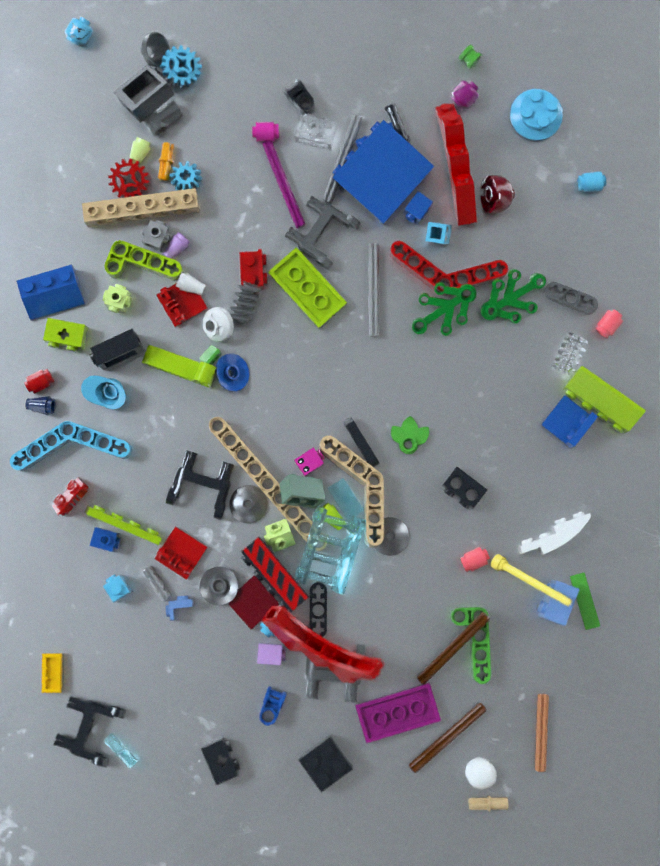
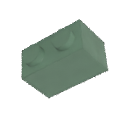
(302, 491)

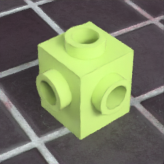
(117, 305)
(279, 535)

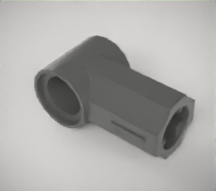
(160, 119)

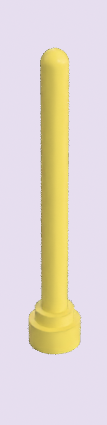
(500, 564)

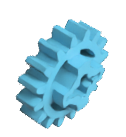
(183, 74)

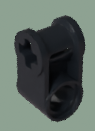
(297, 95)

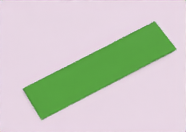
(585, 601)

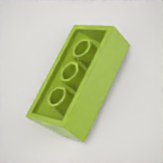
(603, 399)

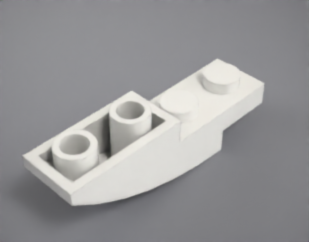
(562, 533)

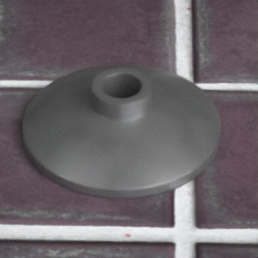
(258, 506)
(400, 539)
(208, 586)

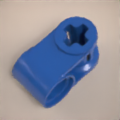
(272, 704)

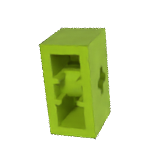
(76, 331)

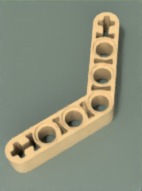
(363, 479)

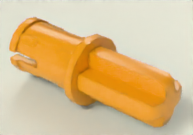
(165, 161)

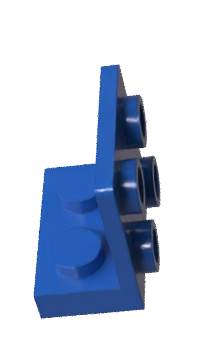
(569, 422)

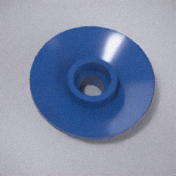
(238, 372)

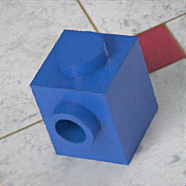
(105, 539)

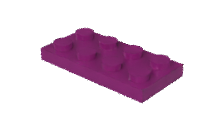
(398, 712)

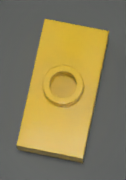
(52, 672)

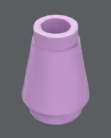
(176, 245)

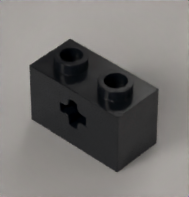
(219, 771)

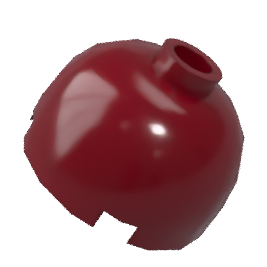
(497, 194)

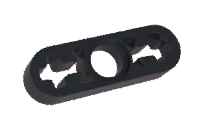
(361, 442)
(323, 595)

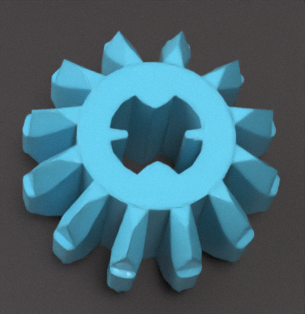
(181, 172)

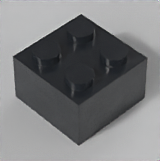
(325, 763)

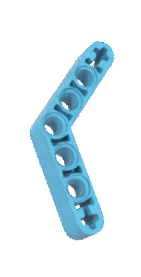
(62, 439)

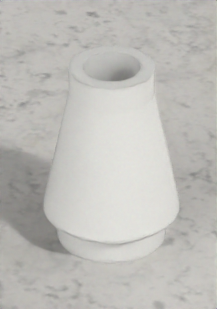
(189, 284)

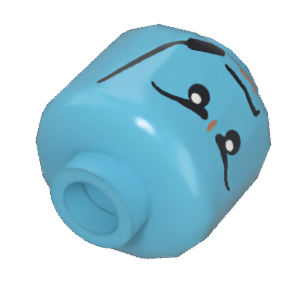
(79, 31)

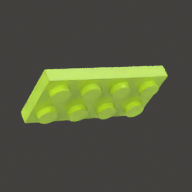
(307, 287)

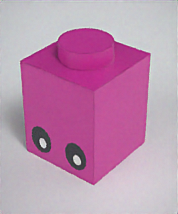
(310, 461)

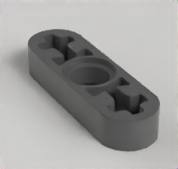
(559, 288)

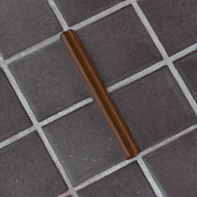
(453, 648)
(447, 737)

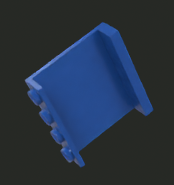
(382, 171)

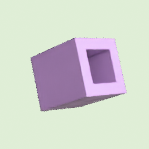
(271, 654)

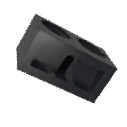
(467, 483)

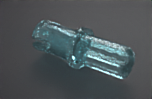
(120, 750)

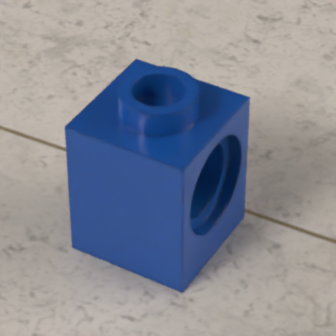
(417, 208)

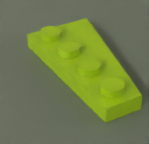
(116, 520)

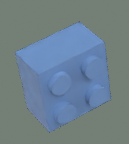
(554, 610)

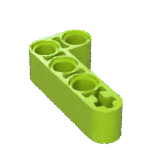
(146, 263)
(180, 366)

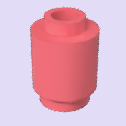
(609, 323)
(475, 559)

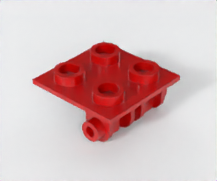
(180, 304)
(62, 501)
(180, 553)

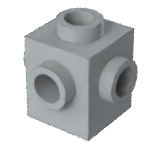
(155, 241)

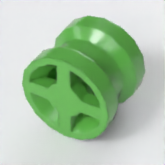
(470, 56)

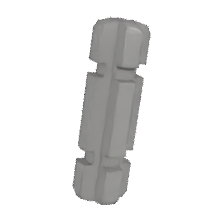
(156, 583)

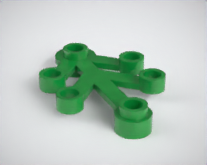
(510, 297)
(446, 306)

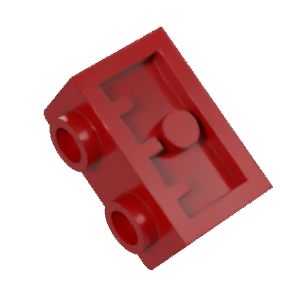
(252, 268)

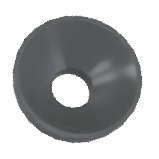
(158, 46)

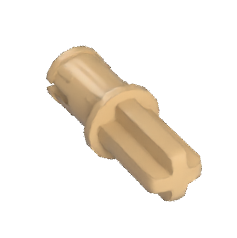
(488, 803)

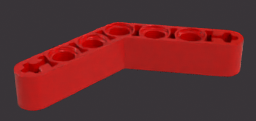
(439, 275)

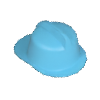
(103, 391)

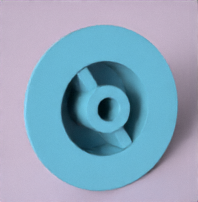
(536, 114)

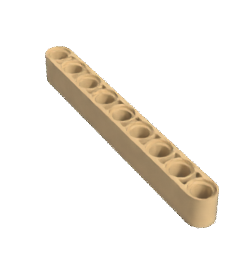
(259, 478)

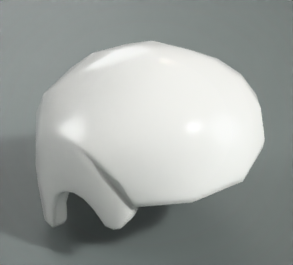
(481, 773)

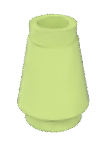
(139, 150)

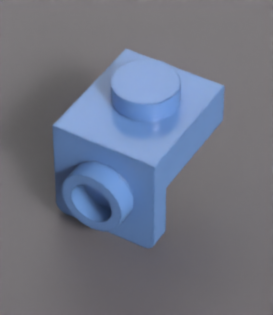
(181, 602)

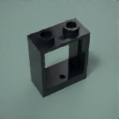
(151, 101)
(116, 349)

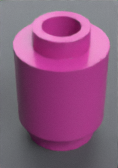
(265, 131)

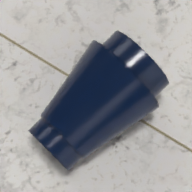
(42, 405)

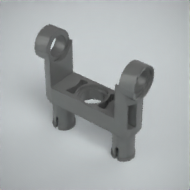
(307, 242)
(315, 675)

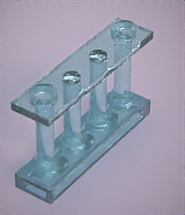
(343, 563)

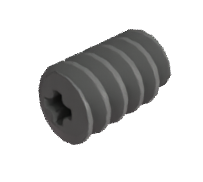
(245, 302)

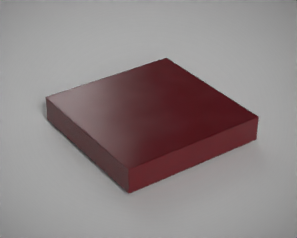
(252, 602)

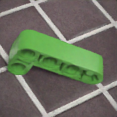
(476, 645)

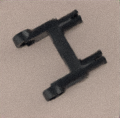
(186, 473)
(89, 711)

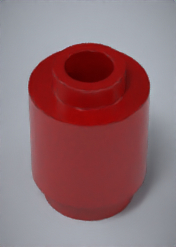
(39, 381)

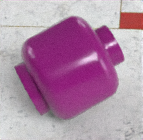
(465, 94)

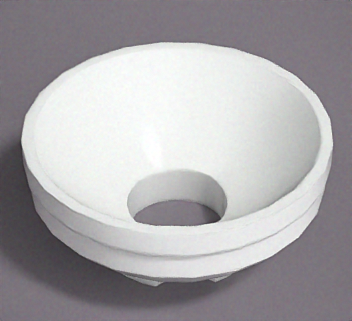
(222, 321)

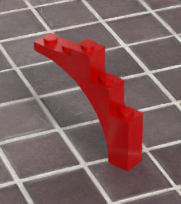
(458, 163)
(321, 652)

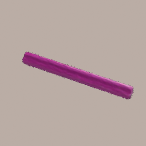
(283, 184)

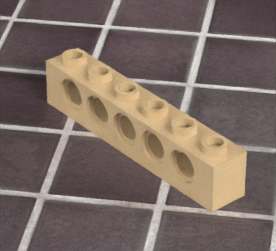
(140, 207)

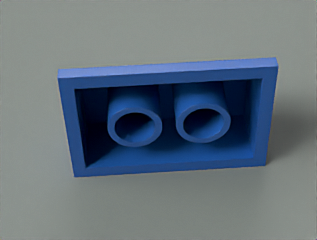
(51, 292)

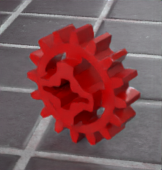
(133, 171)

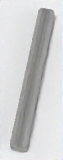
(345, 150)
(373, 289)

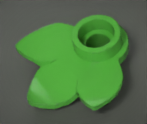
(409, 432)

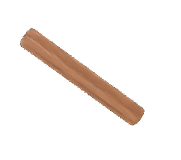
(541, 732)

